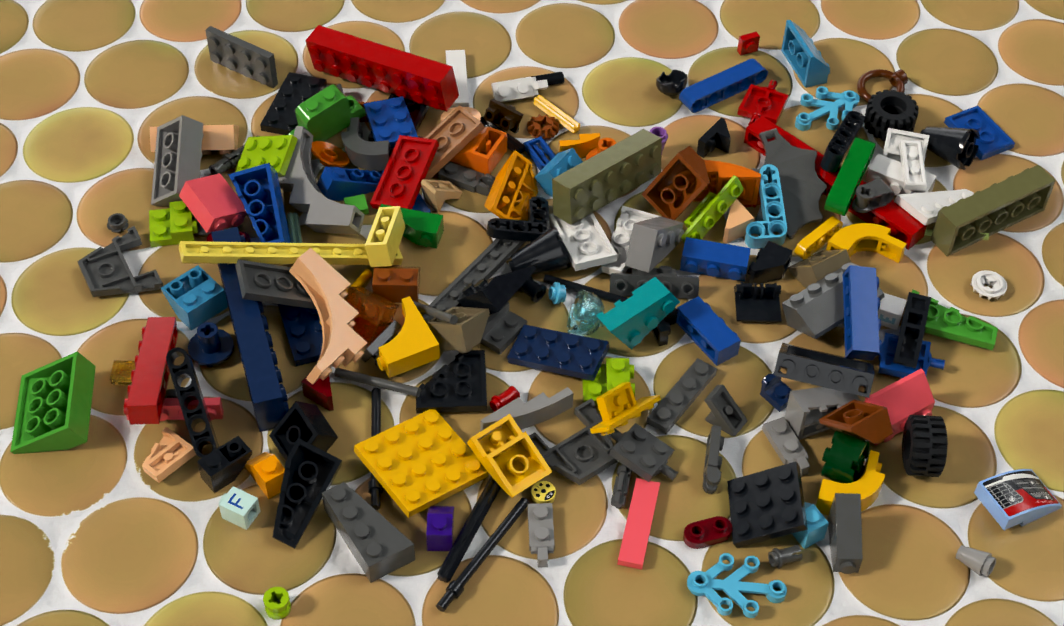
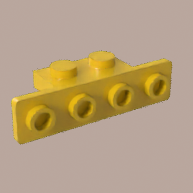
(619, 406)

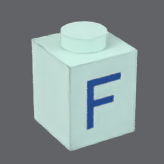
(239, 507)

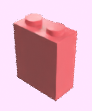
(213, 203)

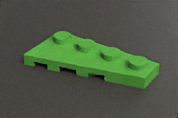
(954, 326)

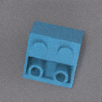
(559, 164)
(195, 297)

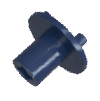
(210, 345)

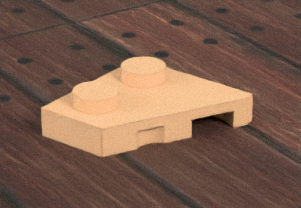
(167, 455)

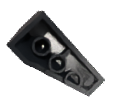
(305, 477)

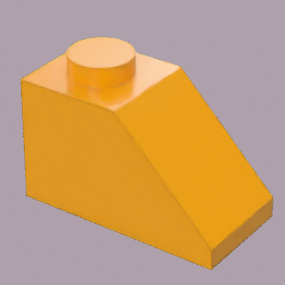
(267, 473)

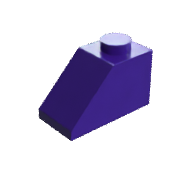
(440, 528)

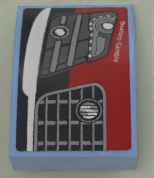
(1016, 498)

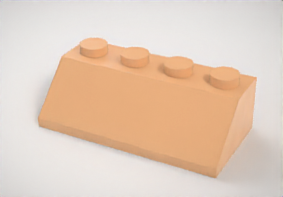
(214, 138)

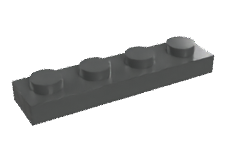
(681, 396)

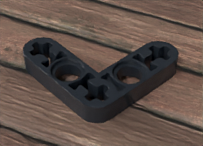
(531, 229)

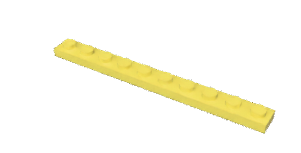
(273, 253)

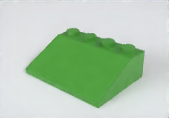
(54, 406)

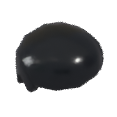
(673, 83)

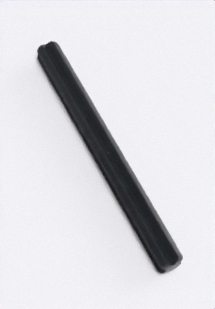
(468, 531)

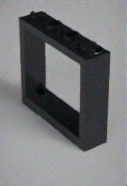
(825, 369)

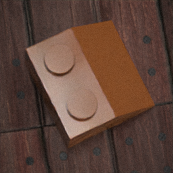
(396, 282)
(860, 420)

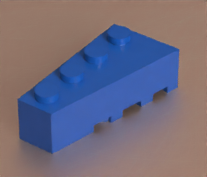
(263, 202)

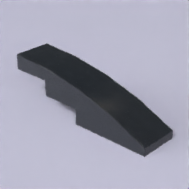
(912, 330)

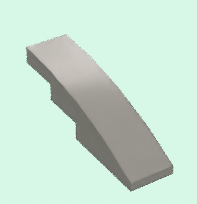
(532, 412)

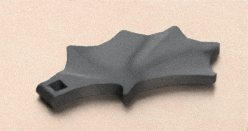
(798, 181)

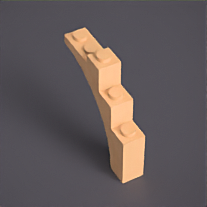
(336, 315)

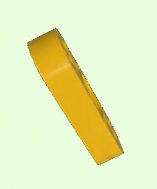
(818, 237)

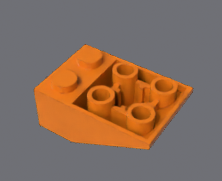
(483, 151)

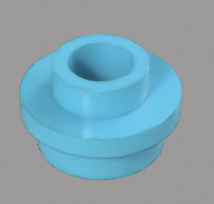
(557, 293)

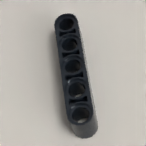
(842, 141)
(186, 395)

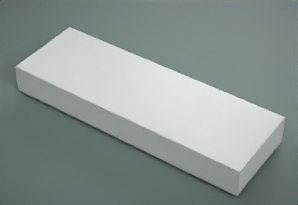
(913, 165)

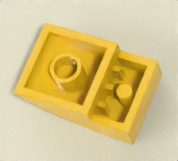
(509, 456)

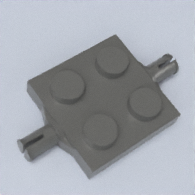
(642, 453)

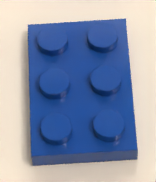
(389, 120)

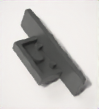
(680, 286)

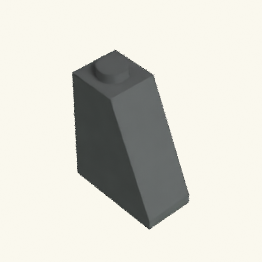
(845, 533)

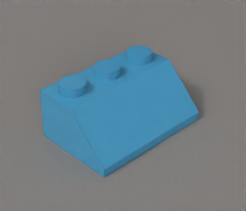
(804, 56)

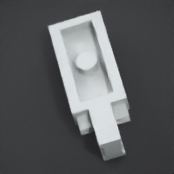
(517, 89)

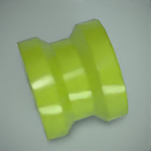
(275, 609)

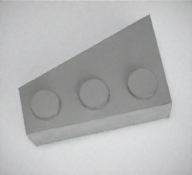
(652, 242)
(811, 404)

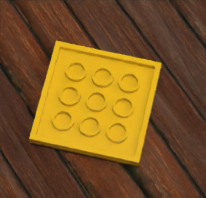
(421, 462)

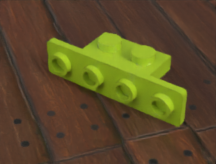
(711, 209)

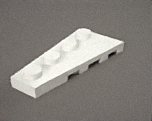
(927, 204)
(621, 238)

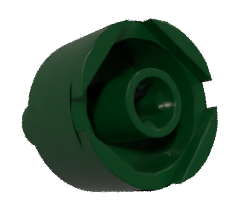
(845, 458)

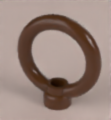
(897, 79)

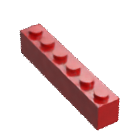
(151, 371)

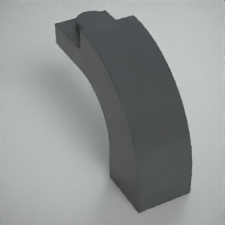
(365, 153)

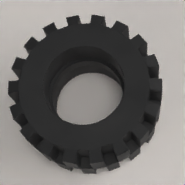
(892, 111)
(924, 445)

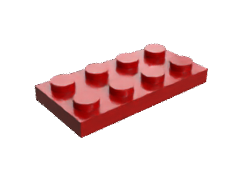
(404, 172)

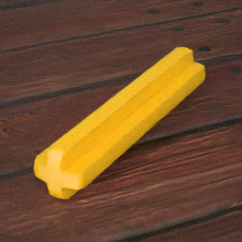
(553, 111)

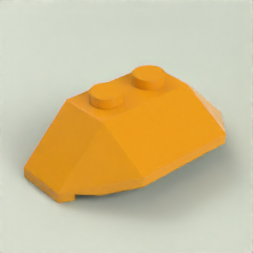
(513, 189)

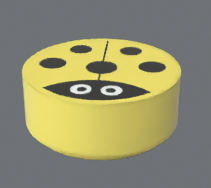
(543, 492)

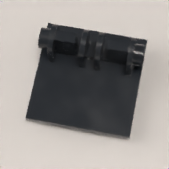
(757, 303)

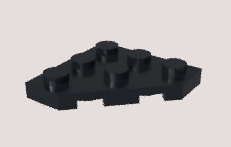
(456, 386)

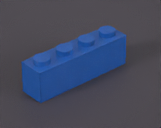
(861, 313)

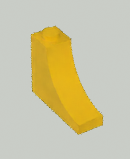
(411, 346)

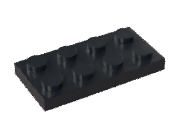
(294, 90)

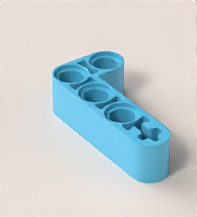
(768, 205)

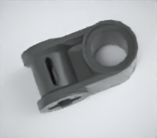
(872, 195)

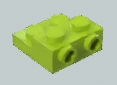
(172, 225)
(609, 376)

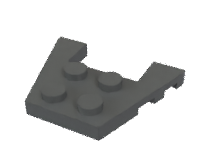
(109, 273)
(581, 454)

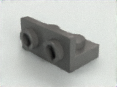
(502, 329)

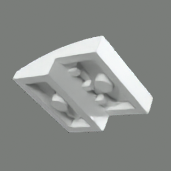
(893, 138)

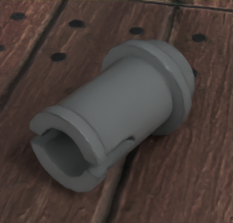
(784, 556)

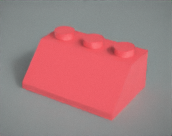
(904, 398)

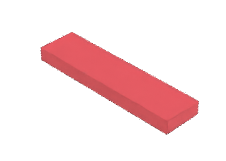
(638, 524)

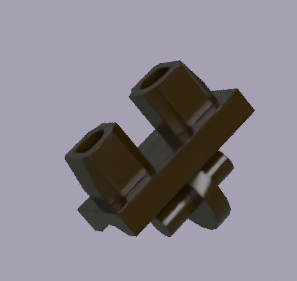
(503, 115)

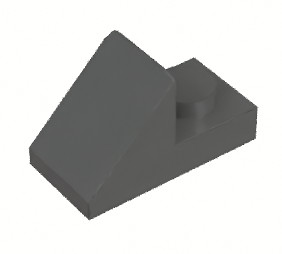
(724, 411)

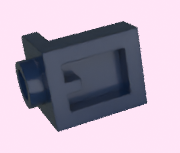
(775, 391)

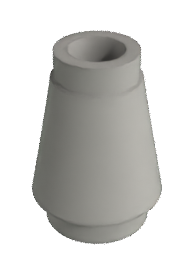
(976, 560)

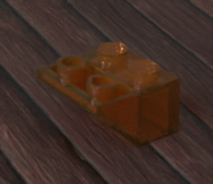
(374, 312)

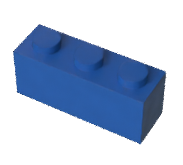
(715, 259)
(708, 330)

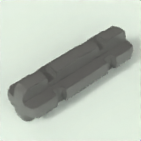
(621, 486)

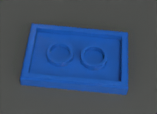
(992, 137)

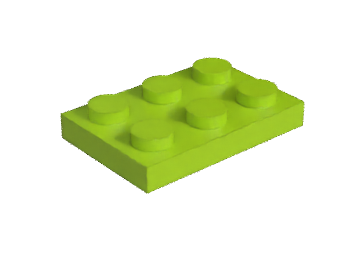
(268, 149)

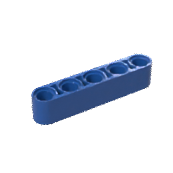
(723, 85)

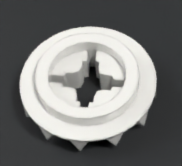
(990, 278)

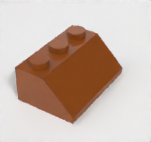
(678, 184)

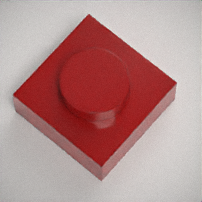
(748, 43)

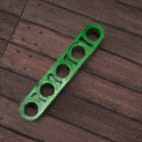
(849, 176)

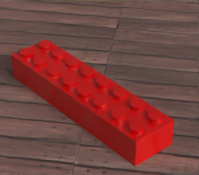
(383, 68)

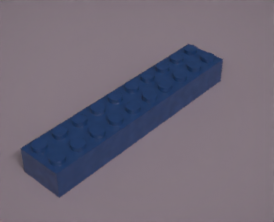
(253, 344)

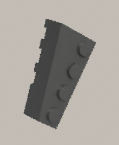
(369, 536)

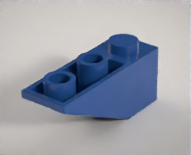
(342, 182)

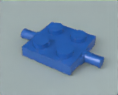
(887, 355)

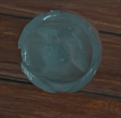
(583, 314)

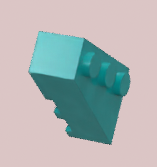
(640, 313)

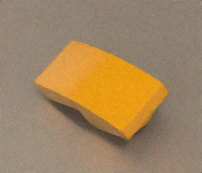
(582, 146)

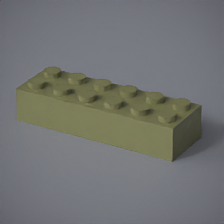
(606, 176)
(992, 210)

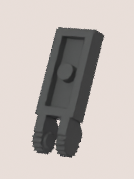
(466, 178)
(713, 461)

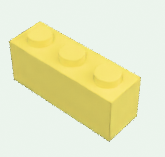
(385, 236)

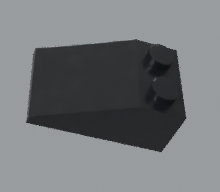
(494, 291)

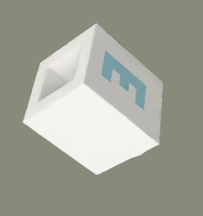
(891, 311)

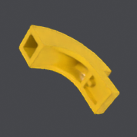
(867, 238)
(867, 486)

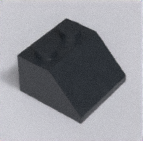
(305, 423)

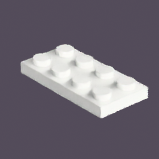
(585, 242)

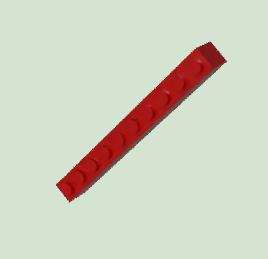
(901, 223)

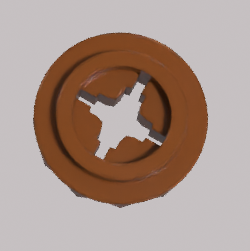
(548, 131)

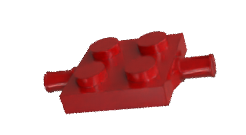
(763, 102)

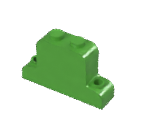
(327, 113)

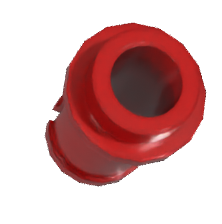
(504, 398)

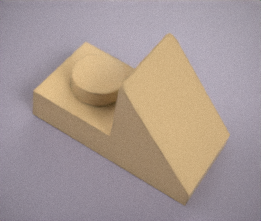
(438, 191)

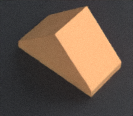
(736, 222)

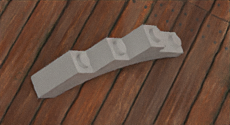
(323, 214)

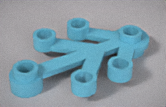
(847, 99)
(733, 586)

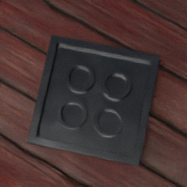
(767, 505)

